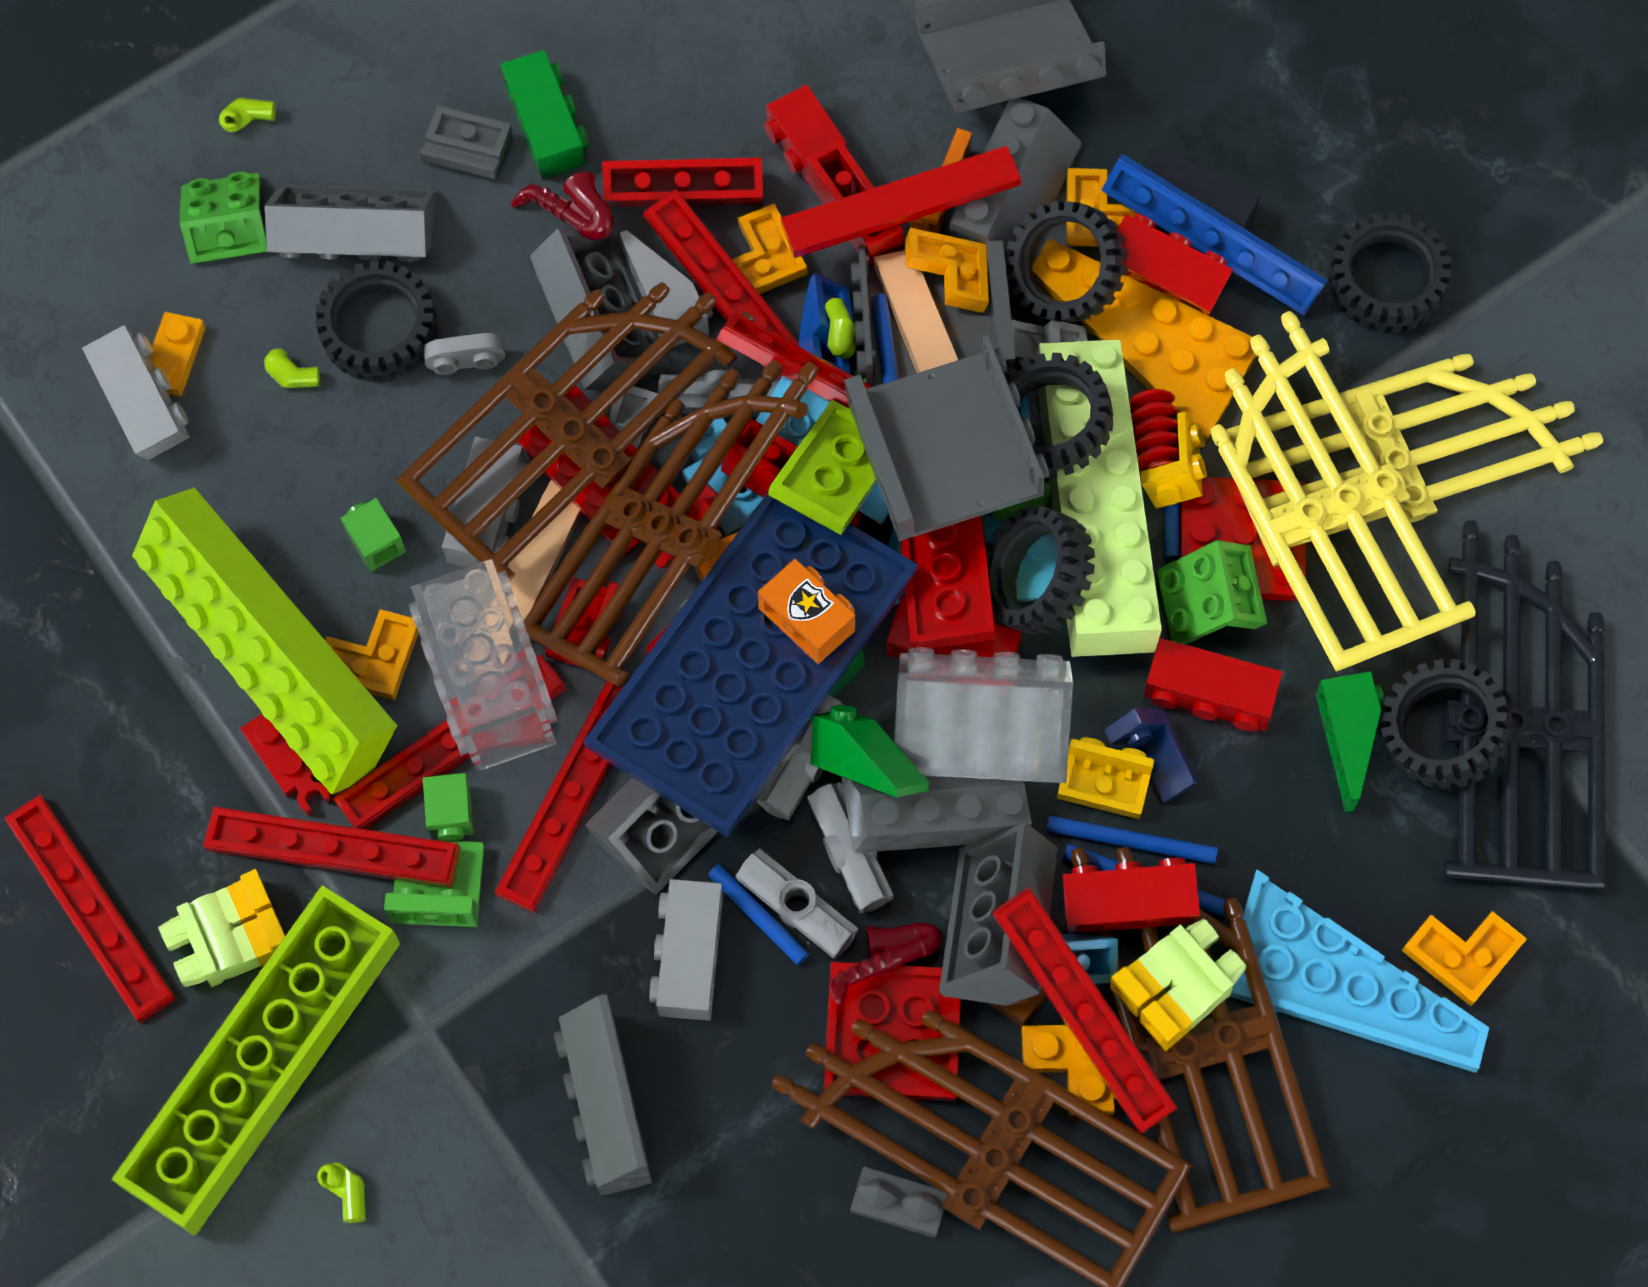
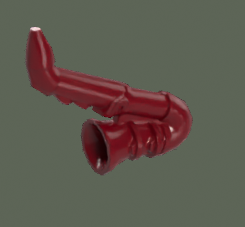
(586, 212)
(887, 951)

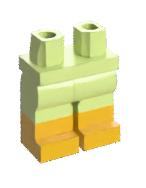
(227, 930)
(1186, 969)

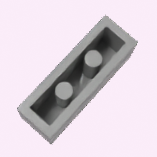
(137, 391)
(479, 496)
(687, 950)

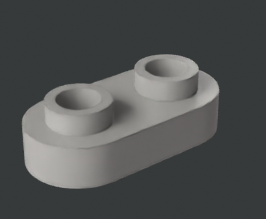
(463, 352)

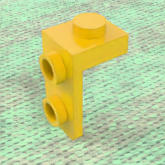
(1182, 478)

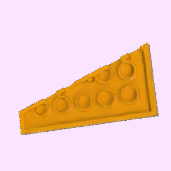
(1160, 337)

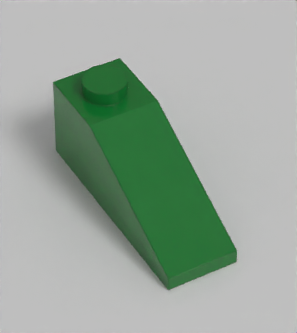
(1350, 719)
(862, 752)

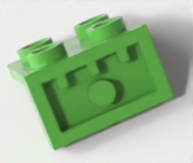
(222, 217)
(1211, 591)
(439, 905)

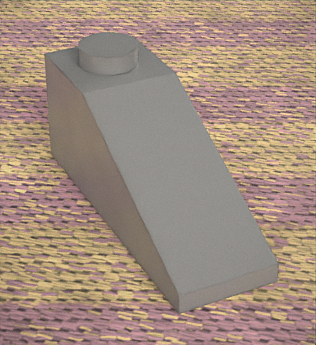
(649, 270)

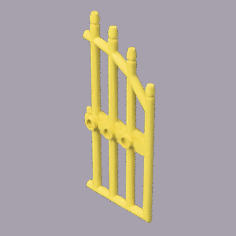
(1387, 444)
(1330, 507)

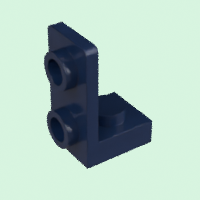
(1153, 734)

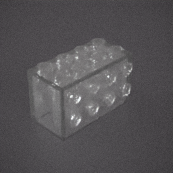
(483, 665)
(984, 715)

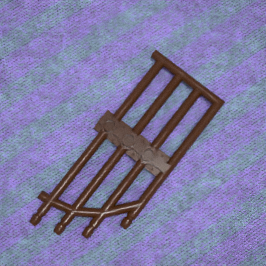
(560, 421)
(658, 525)
(1219, 1040)
(1002, 1145)

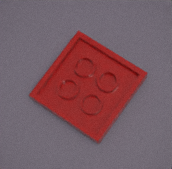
(1224, 517)
(895, 1006)

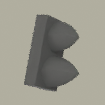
(898, 1202)

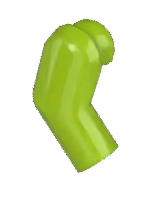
(244, 111)
(841, 329)
(287, 374)
(348, 1187)

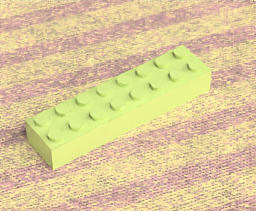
(1107, 499)

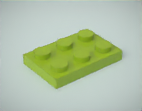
(827, 472)

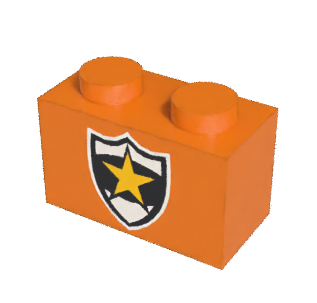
(807, 610)

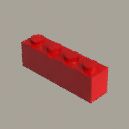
(697, 181)

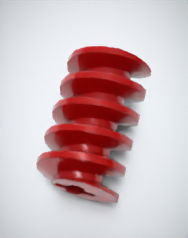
(1154, 428)

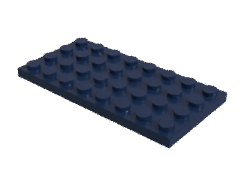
(725, 684)

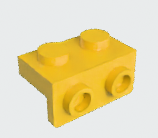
(1106, 777)

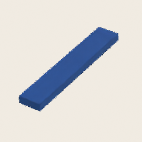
(1213, 232)

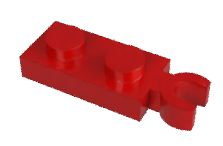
(283, 763)

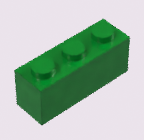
(545, 113)

